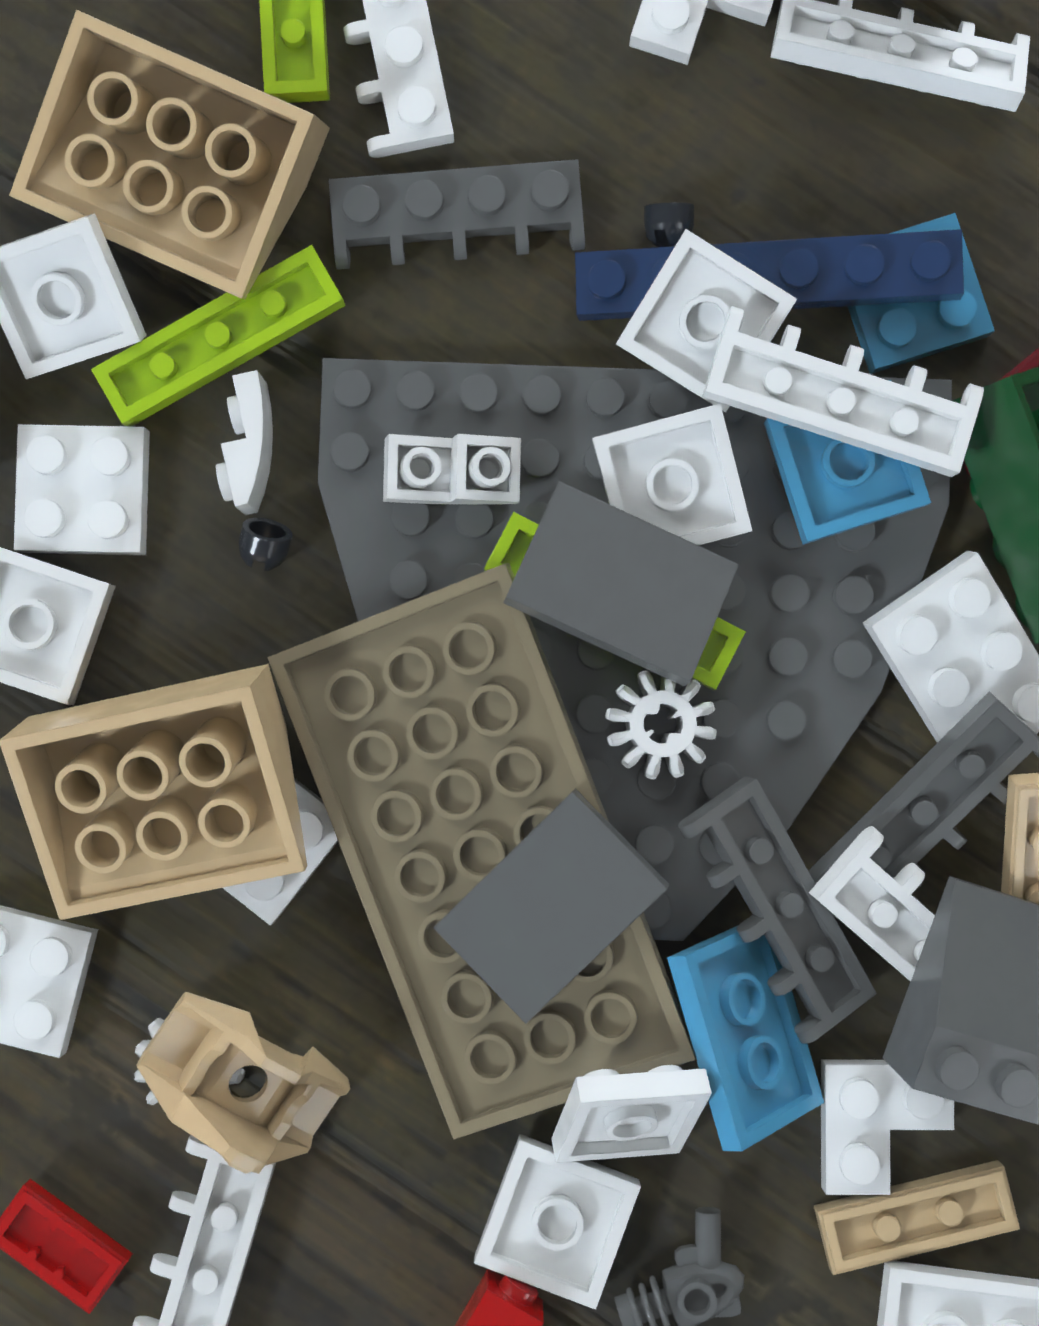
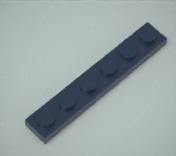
(813, 270)

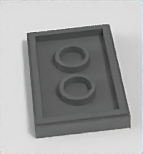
(622, 584)
(551, 906)

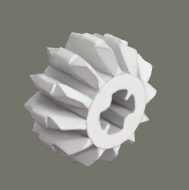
(671, 743)

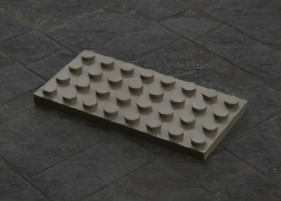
(434, 763)

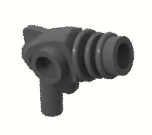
(693, 1288)

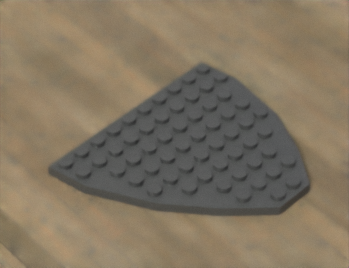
(805, 656)

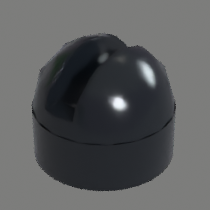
(667, 222)
(264, 542)

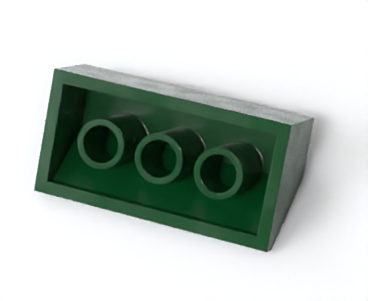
(1006, 482)

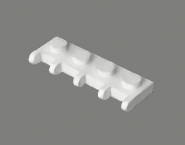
(903, 52)
(407, 74)
(841, 399)
(876, 904)
(214, 1244)

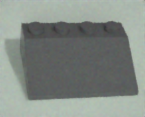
(974, 1005)

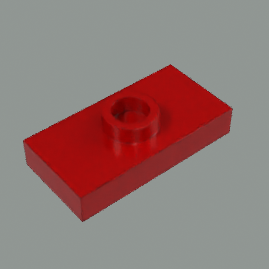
(60, 1246)

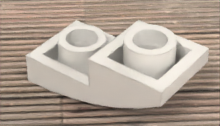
(247, 460)
(452, 469)

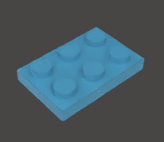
(744, 1038)

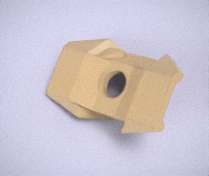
(190, 1076)

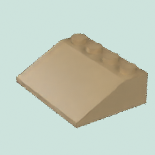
(167, 155)
(159, 792)

